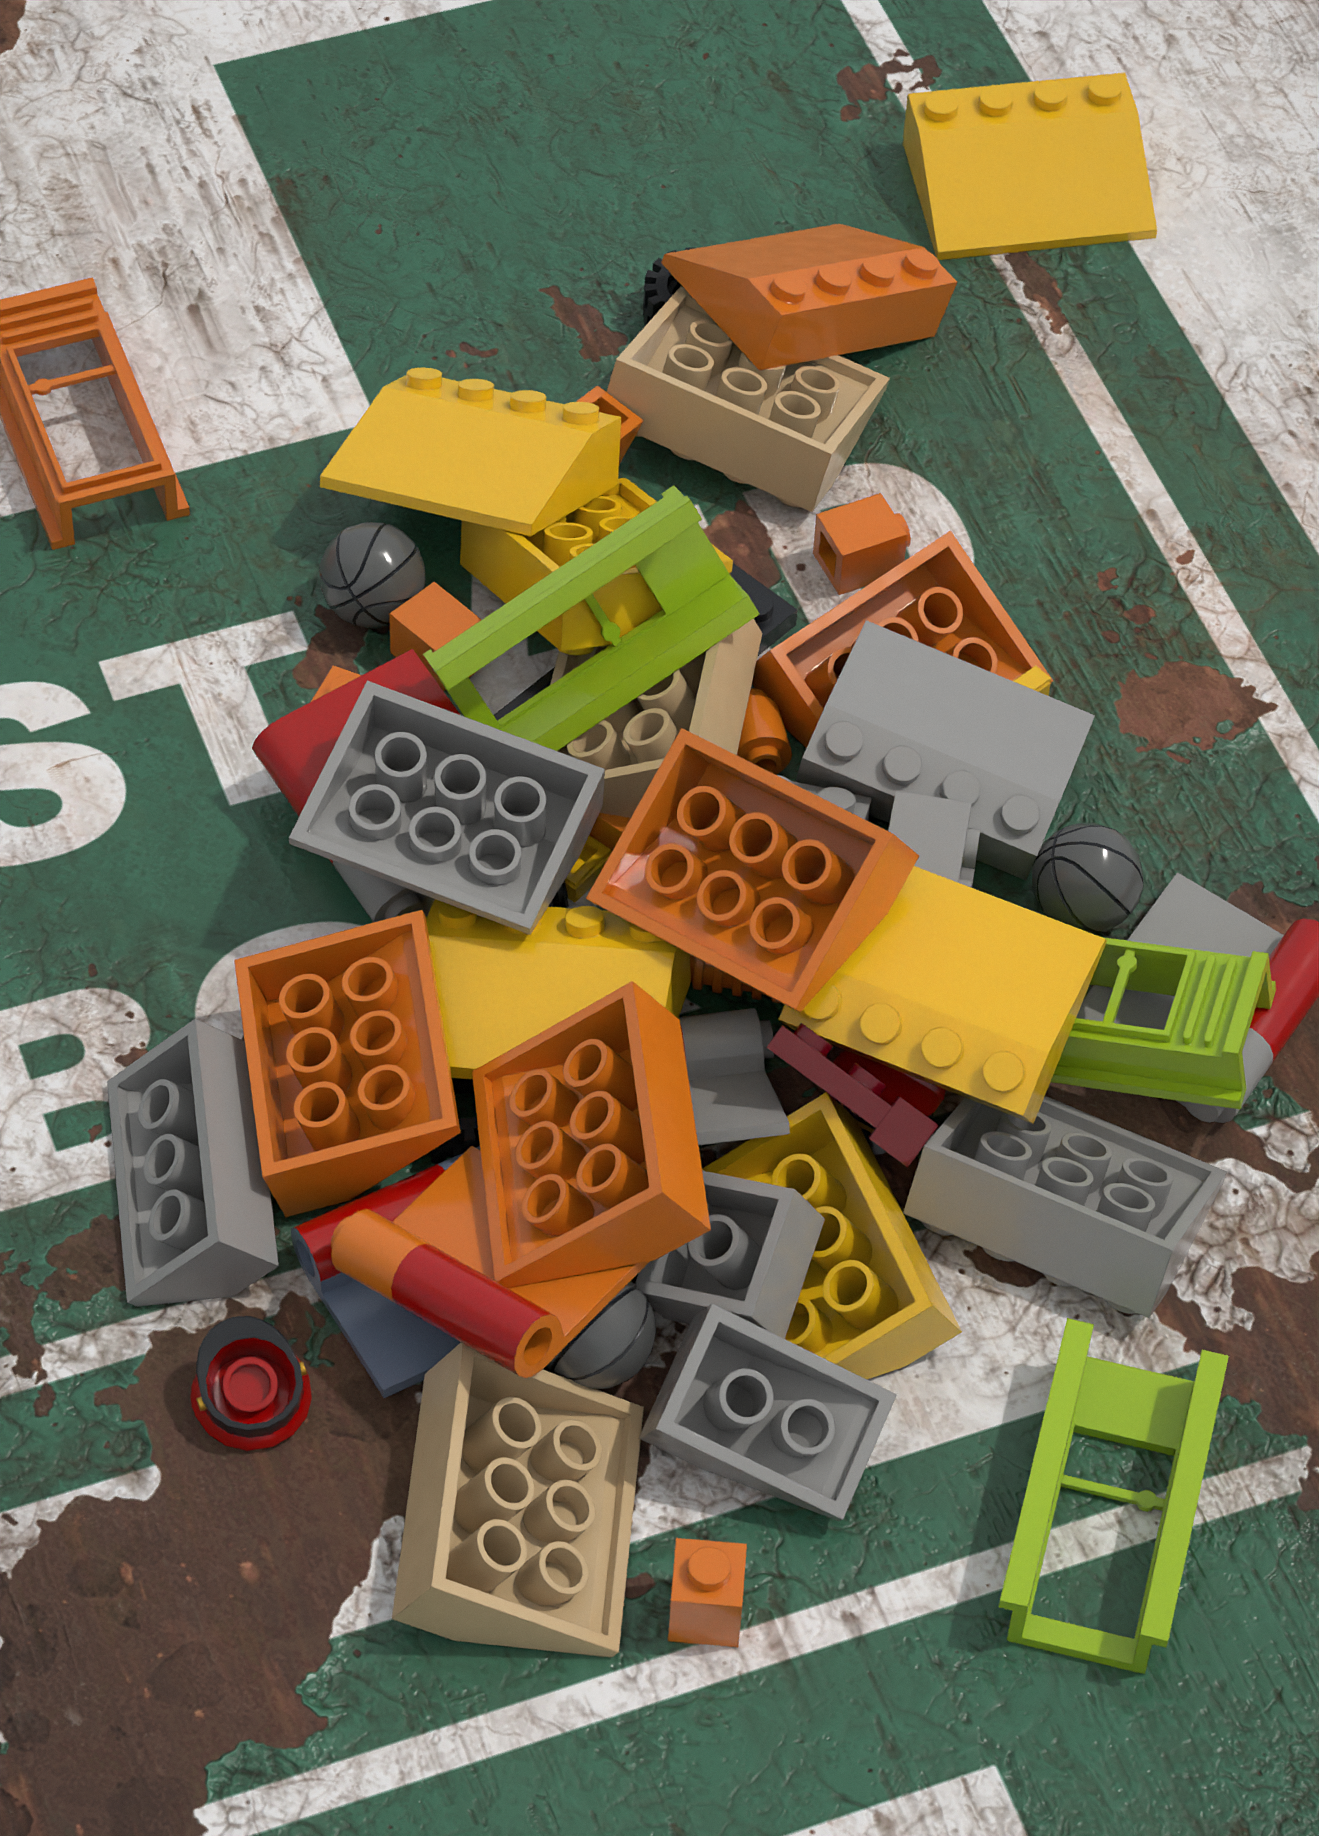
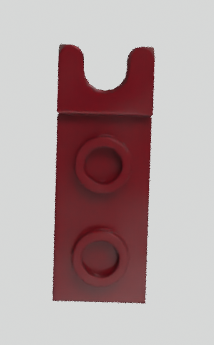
(897, 1127)

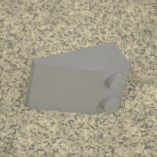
(767, 1413)

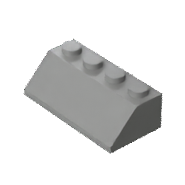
(190, 1171)

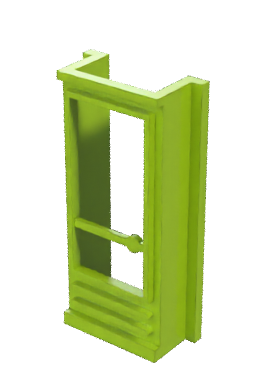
(685, 576)
(1204, 1035)
(1133, 1410)

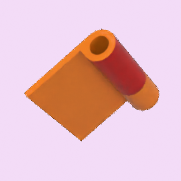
(441, 1270)

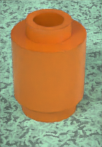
(764, 734)

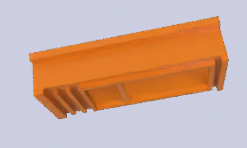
(52, 320)

